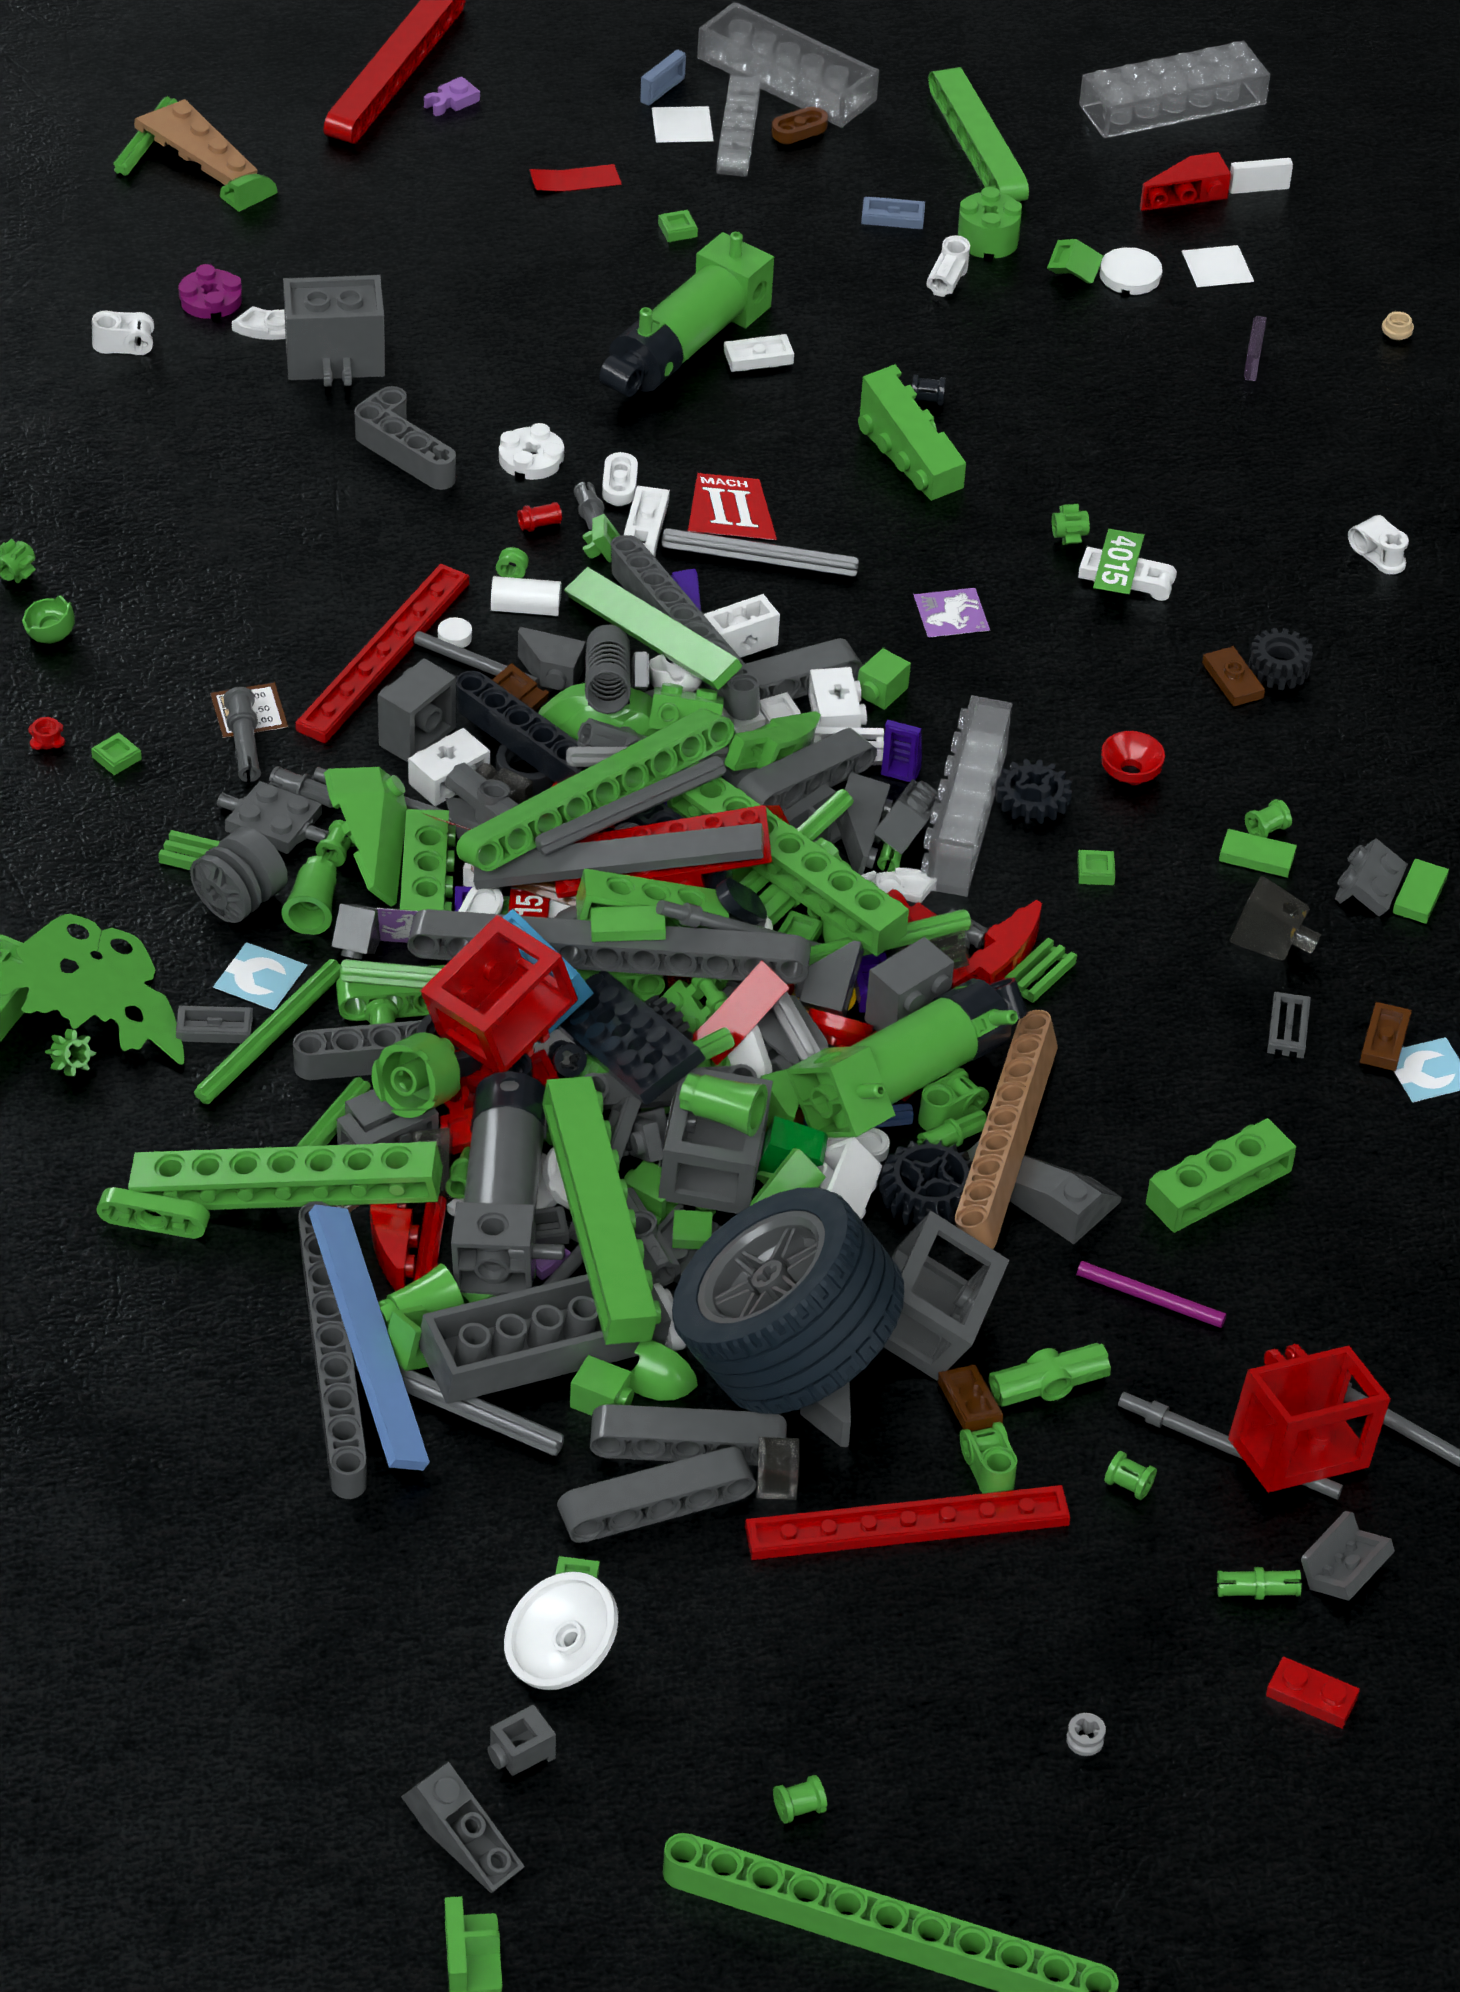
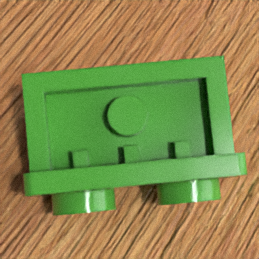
(673, 704)

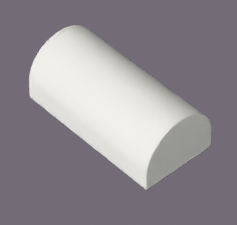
(525, 596)

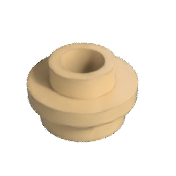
(1398, 326)

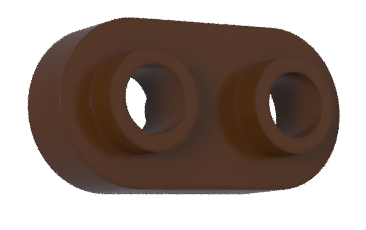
(799, 125)

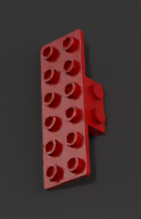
(683, 875)

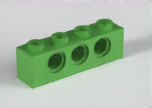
(427, 861)
(619, 890)
(1220, 1175)

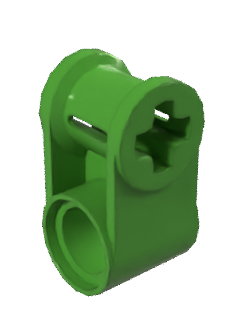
(950, 1098)
(990, 1458)

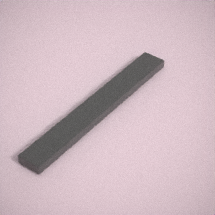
(629, 855)

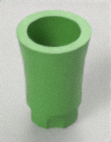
(310, 901)
(725, 1101)
(432, 1291)

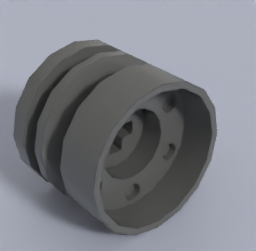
(238, 874)

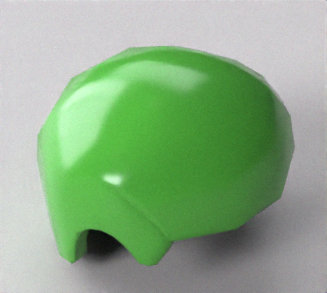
(49, 620)

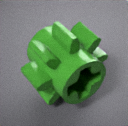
(1070, 524)
(16, 560)
(60, 1052)

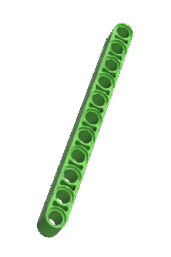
(869, 1913)

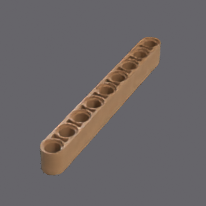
(1007, 1128)

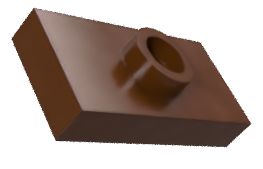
(1233, 676)
(970, 1398)

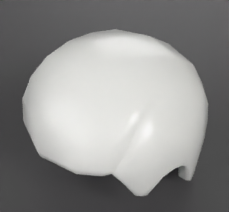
(665, 672)

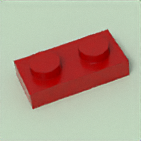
(1312, 1692)

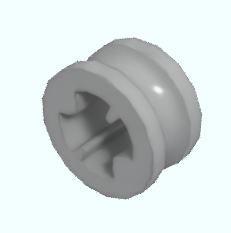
(1083, 1744)

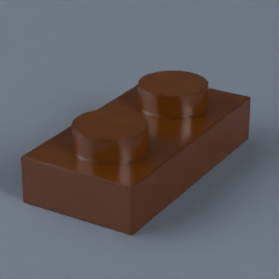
(1385, 1036)

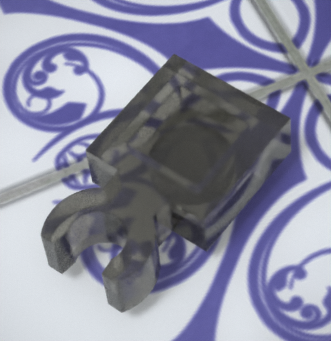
(520, 787)

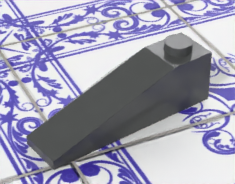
(1060, 1197)

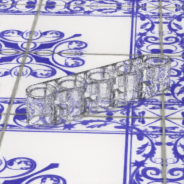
(738, 125)

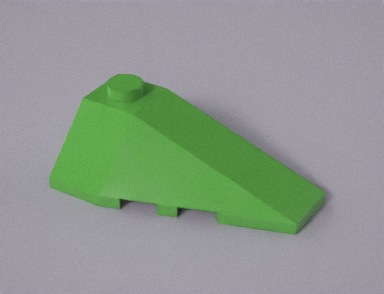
(374, 822)

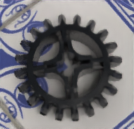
(924, 1181)

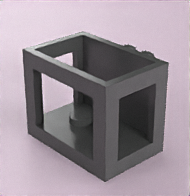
(334, 328)
(709, 1161)
(940, 1306)

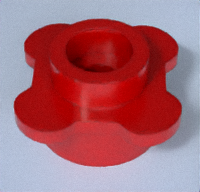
(46, 734)

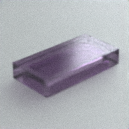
(1255, 348)

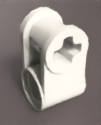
(119, 333)
(1380, 544)

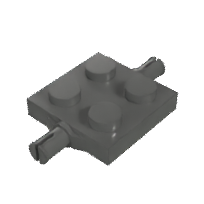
(276, 814)

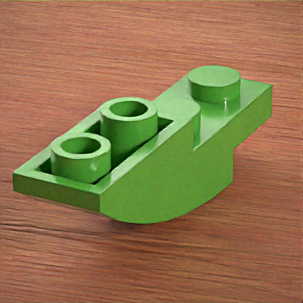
(776, 741)

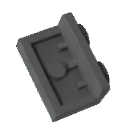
(1372, 876)
(1344, 1558)

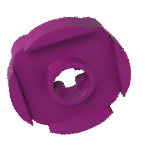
(222, 291)

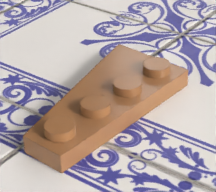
(195, 140)

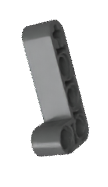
(384, 429)

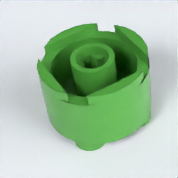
(990, 223)
(416, 1074)

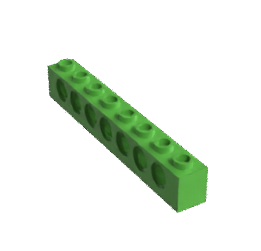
(810, 872)
(293, 1175)

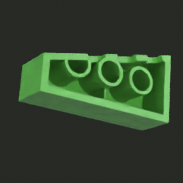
(909, 434)

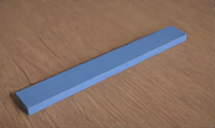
(369, 1338)

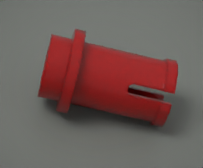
(539, 516)

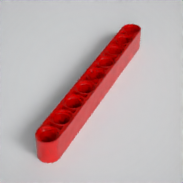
(390, 68)

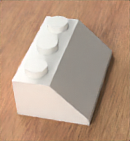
(850, 1173)

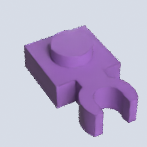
(454, 94)

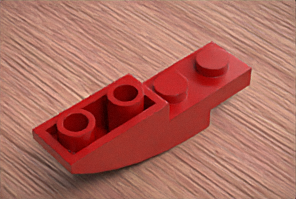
(1004, 947)
(392, 1241)

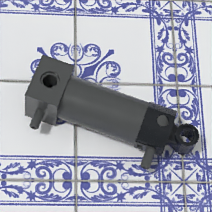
(496, 1221)

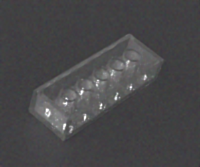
(788, 63)
(1174, 89)
(966, 795)

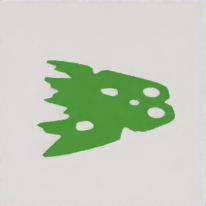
(97, 986)

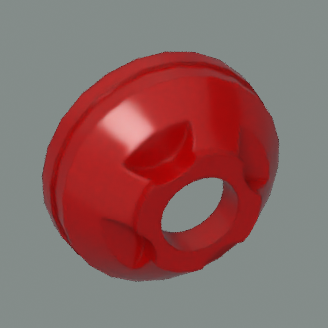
(1135, 750)
(840, 1030)

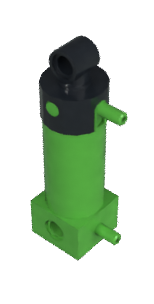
(729, 286)
(855, 1086)

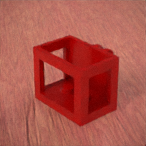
(495, 999)
(1294, 1417)

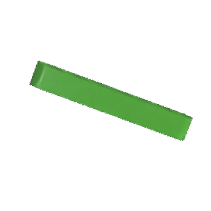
(977, 133)

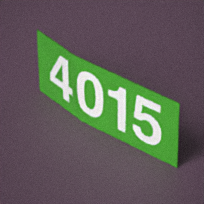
(1118, 561)

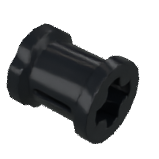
(929, 384)
(577, 1060)

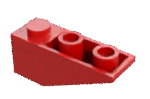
(1188, 182)

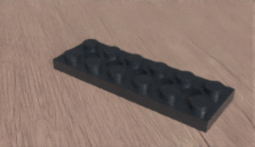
(630, 1039)

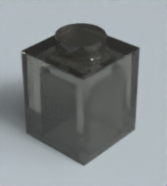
(777, 1468)

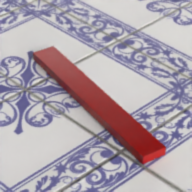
(381, 654)
(907, 1522)

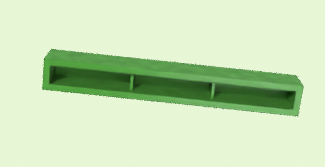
(600, 1211)

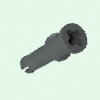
(242, 723)

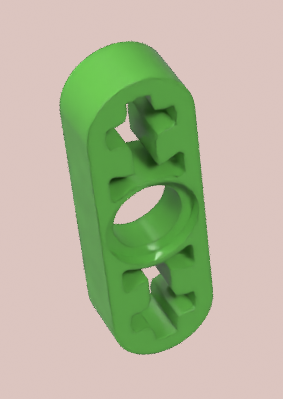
(128, 1210)

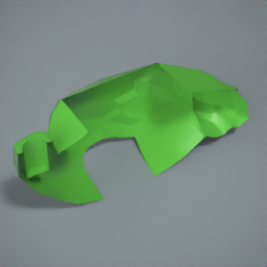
(571, 709)

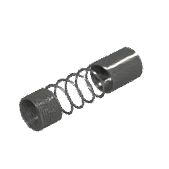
(607, 672)

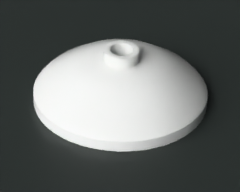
(550, 1620)

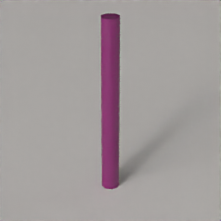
(1151, 1294)

